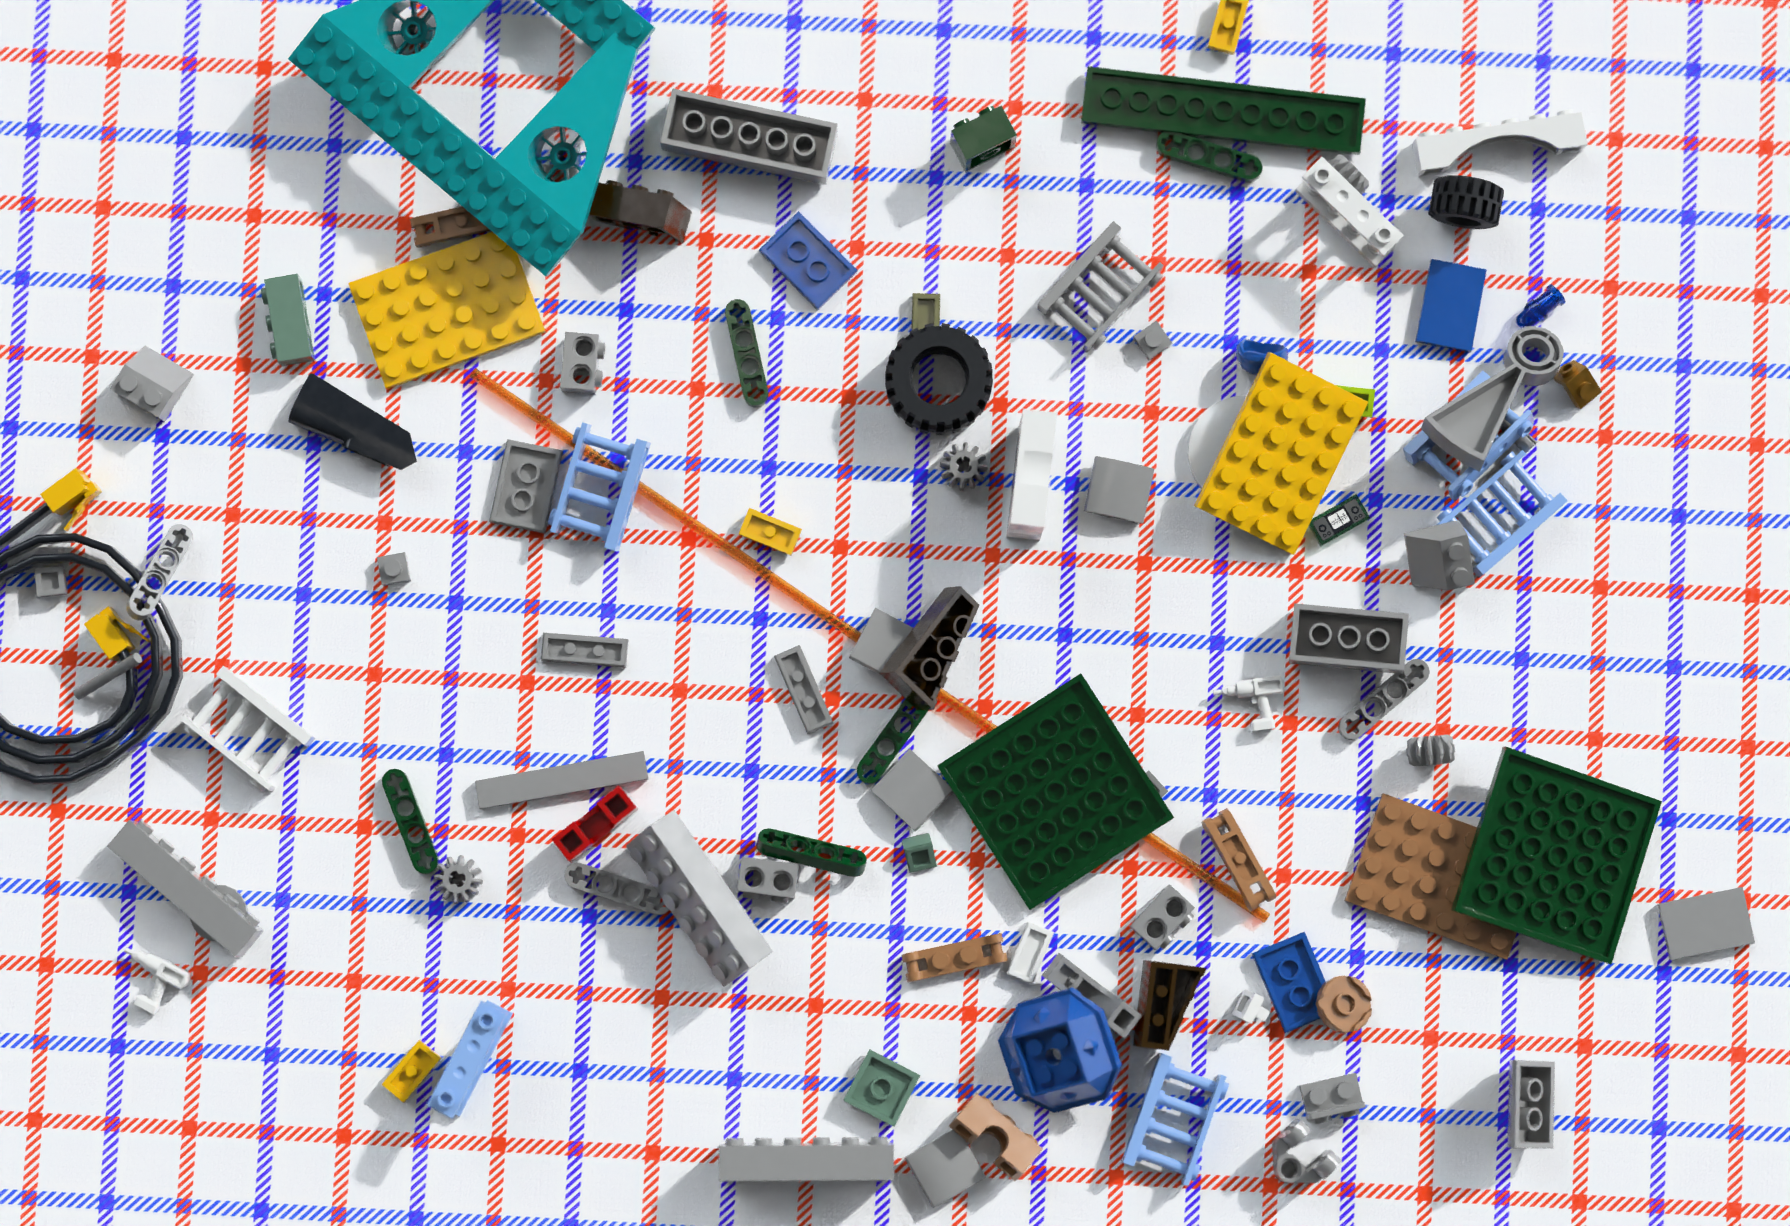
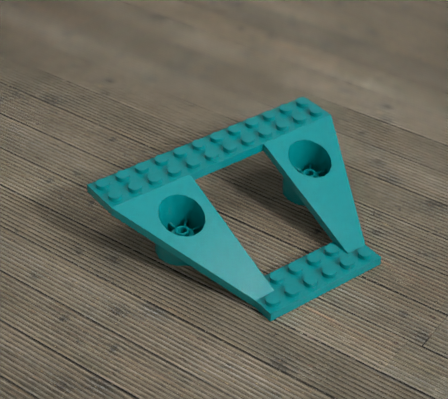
(359, 65)

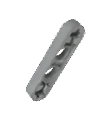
(157, 570)
(1386, 702)
(617, 892)

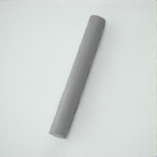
(107, 676)

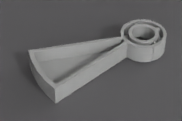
(1472, 421)

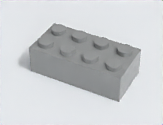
(1349, 638)

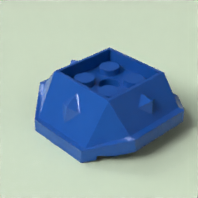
(1082, 1037)

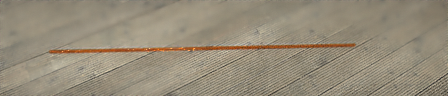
(818, 609)

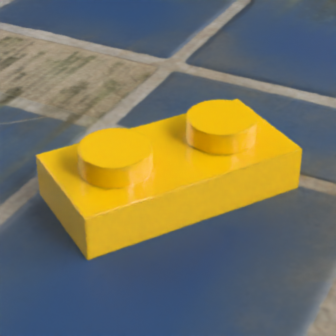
(1228, 25)
(770, 531)
(411, 1071)

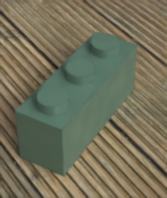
(288, 320)

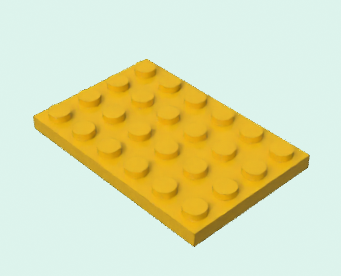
(446, 308)
(1281, 453)

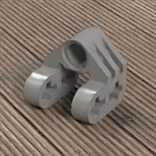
(1291, 1137)

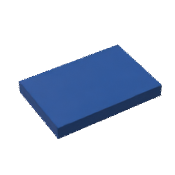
(808, 260)
(1450, 305)
(1291, 980)

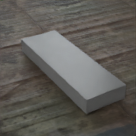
(584, 650)
(803, 689)

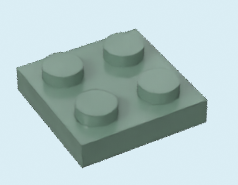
(881, 1087)

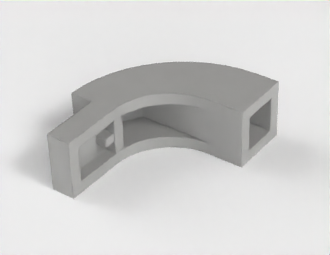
(1065, 975)

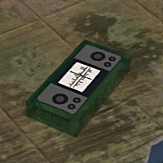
(1338, 520)

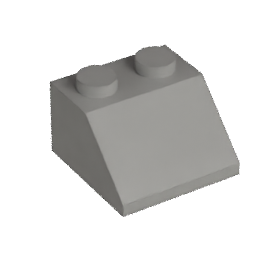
(152, 382)
(1439, 556)

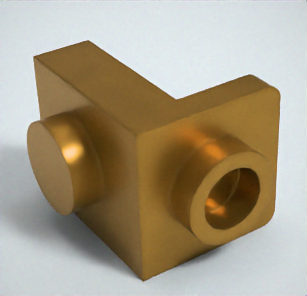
(1578, 383)

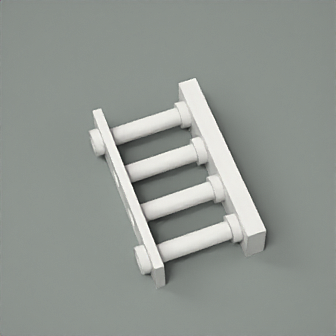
(1348, 212)
(274, 718)

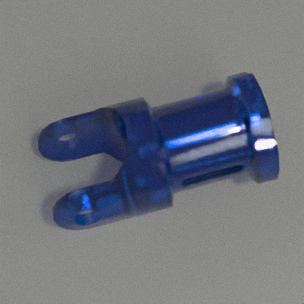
(1538, 309)

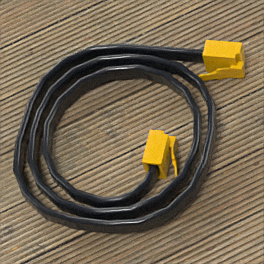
(59, 499)

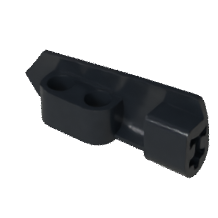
(352, 424)

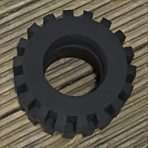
(1466, 202)

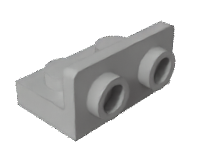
(1332, 1097)

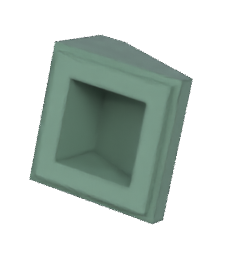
(919, 852)

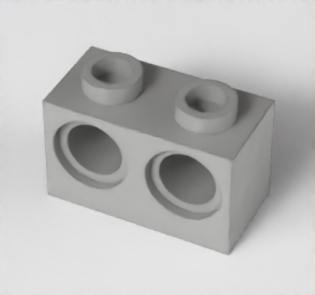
(574, 363)
(769, 870)
(1157, 912)

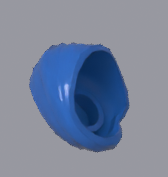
(1252, 354)

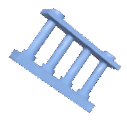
(1421, 447)
(620, 506)
(1526, 522)
(470, 1059)
(1156, 1097)

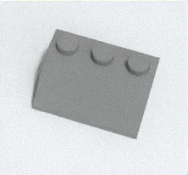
(1531, 1104)

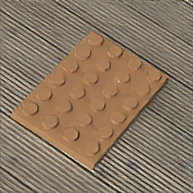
(1414, 871)

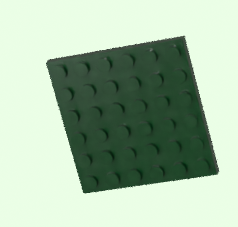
(1055, 791)
(1556, 855)

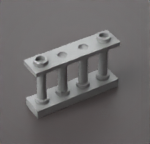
(1091, 260)

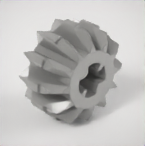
(1350, 173)
(953, 467)
(1430, 750)
(455, 888)

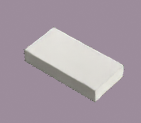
(1030, 953)

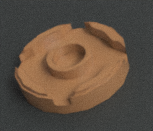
(1344, 1004)

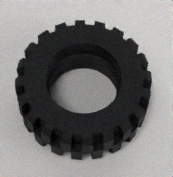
(938, 341)

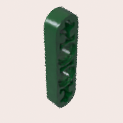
(1210, 151)
(744, 353)
(891, 734)
(415, 819)
(810, 855)

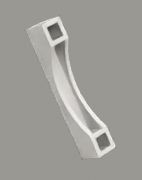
(1556, 134)

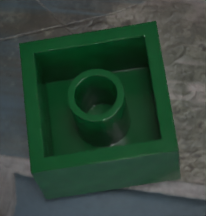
(982, 137)

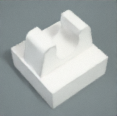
(1250, 1007)

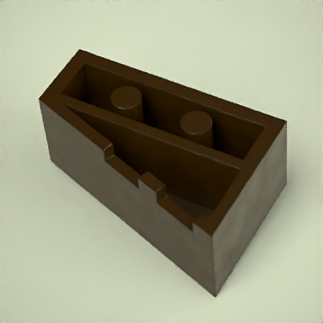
(640, 209)
(1163, 1002)

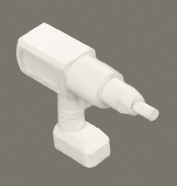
(1258, 691)
(163, 973)

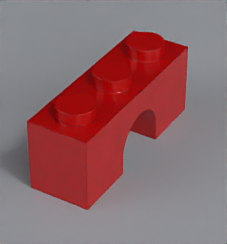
(595, 824)

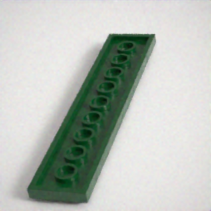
(1223, 110)

